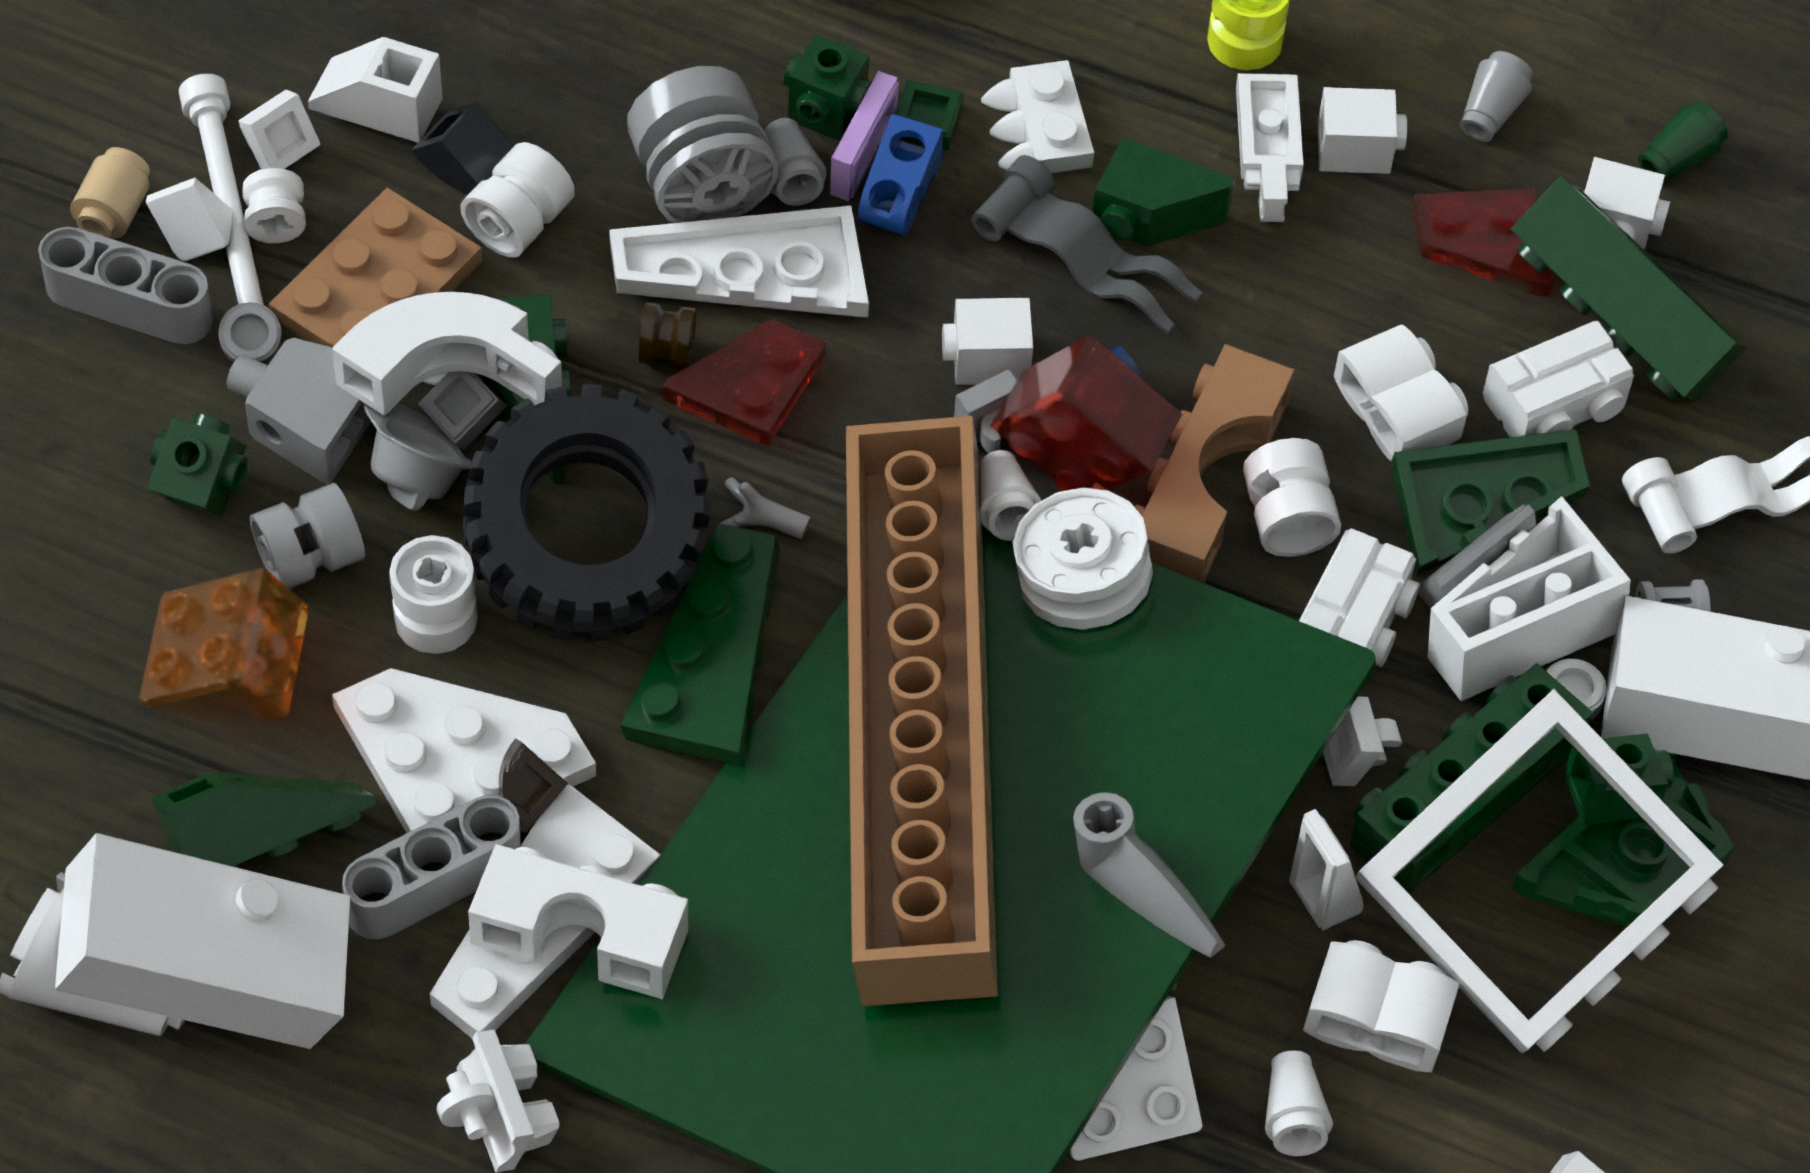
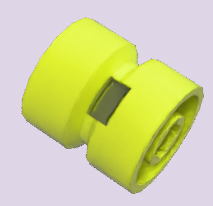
(1247, 32)

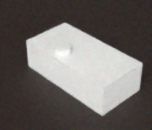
(1711, 686)
(203, 942)

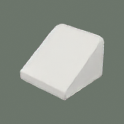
(191, 218)

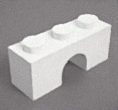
(530, 896)

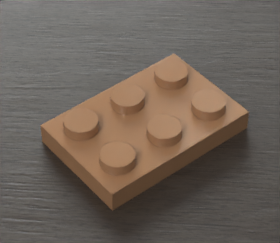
(376, 260)

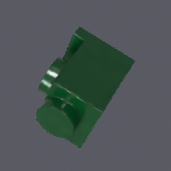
(1597, 799)

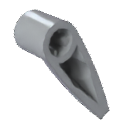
(1136, 873)

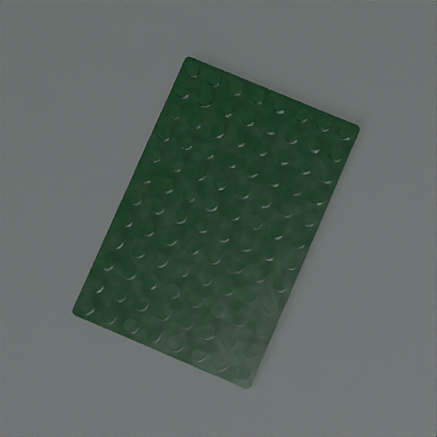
(762, 1041)

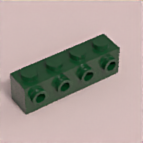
(1628, 289)
(1427, 775)

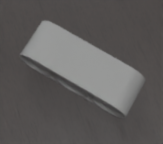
(126, 285)
(420, 893)

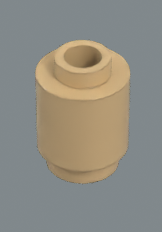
(111, 193)

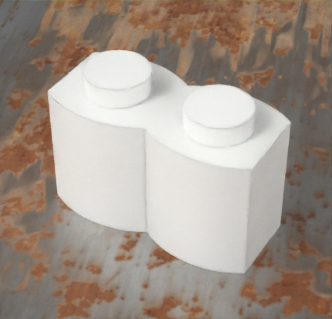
(1400, 393)
(1381, 1005)

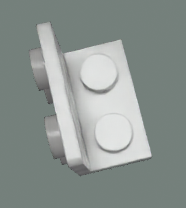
(1150, 1095)

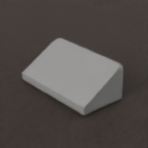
(1484, 549)

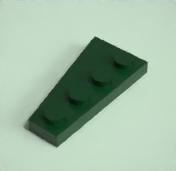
(707, 661)

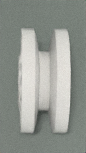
(1083, 558)

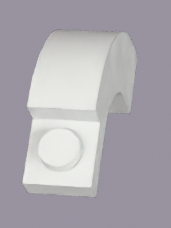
(437, 336)

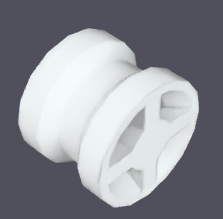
(274, 205)

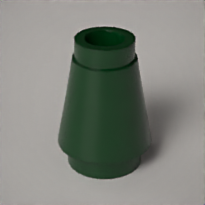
(1685, 140)

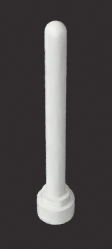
(206, 104)

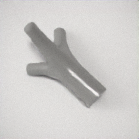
(764, 512)

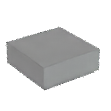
(462, 406)

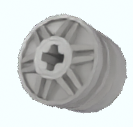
(702, 145)

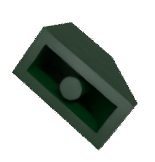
(1159, 195)

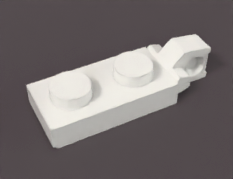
(1270, 139)

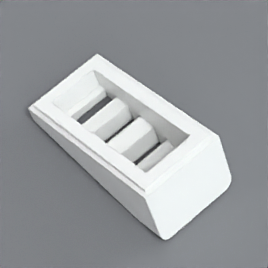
(1324, 874)

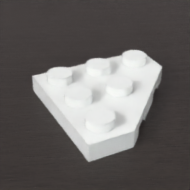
(446, 743)

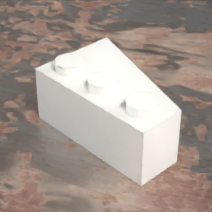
(1529, 606)

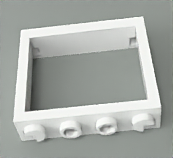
(1597, 976)

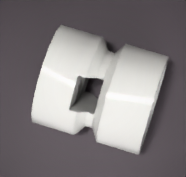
(517, 200)
(1291, 497)
(433, 594)

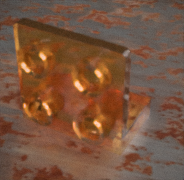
(224, 636)

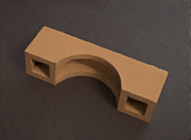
(1234, 413)

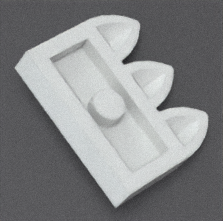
(1043, 117)

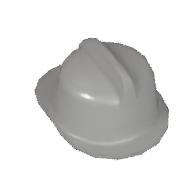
(414, 456)

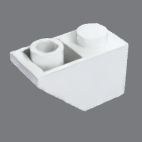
(382, 88)

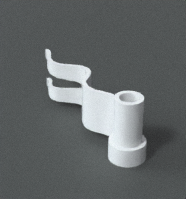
(1714, 491)

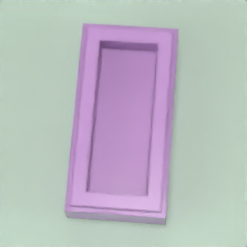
(863, 136)

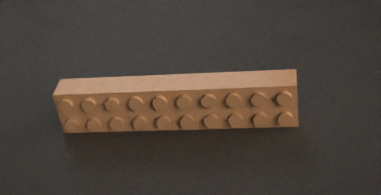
(918, 715)

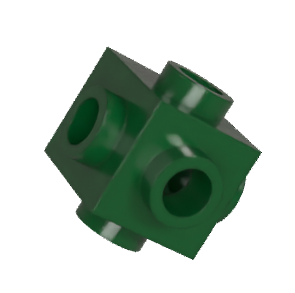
(826, 86)
(197, 463)

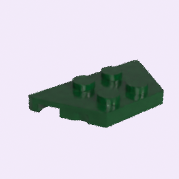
(1620, 865)

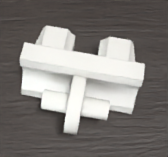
(489, 1105)

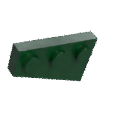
(1466, 488)

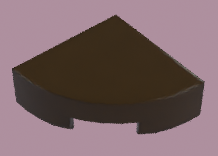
(528, 783)

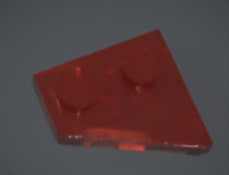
(1476, 234)
(750, 380)

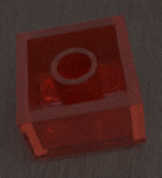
(1086, 418)

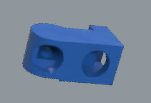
(900, 175)

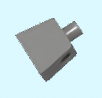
(300, 408)

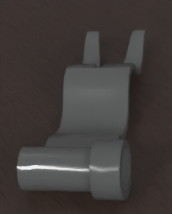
(1077, 236)

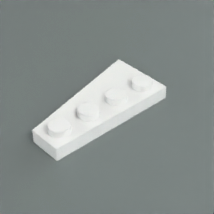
(755, 260)
(487, 986)

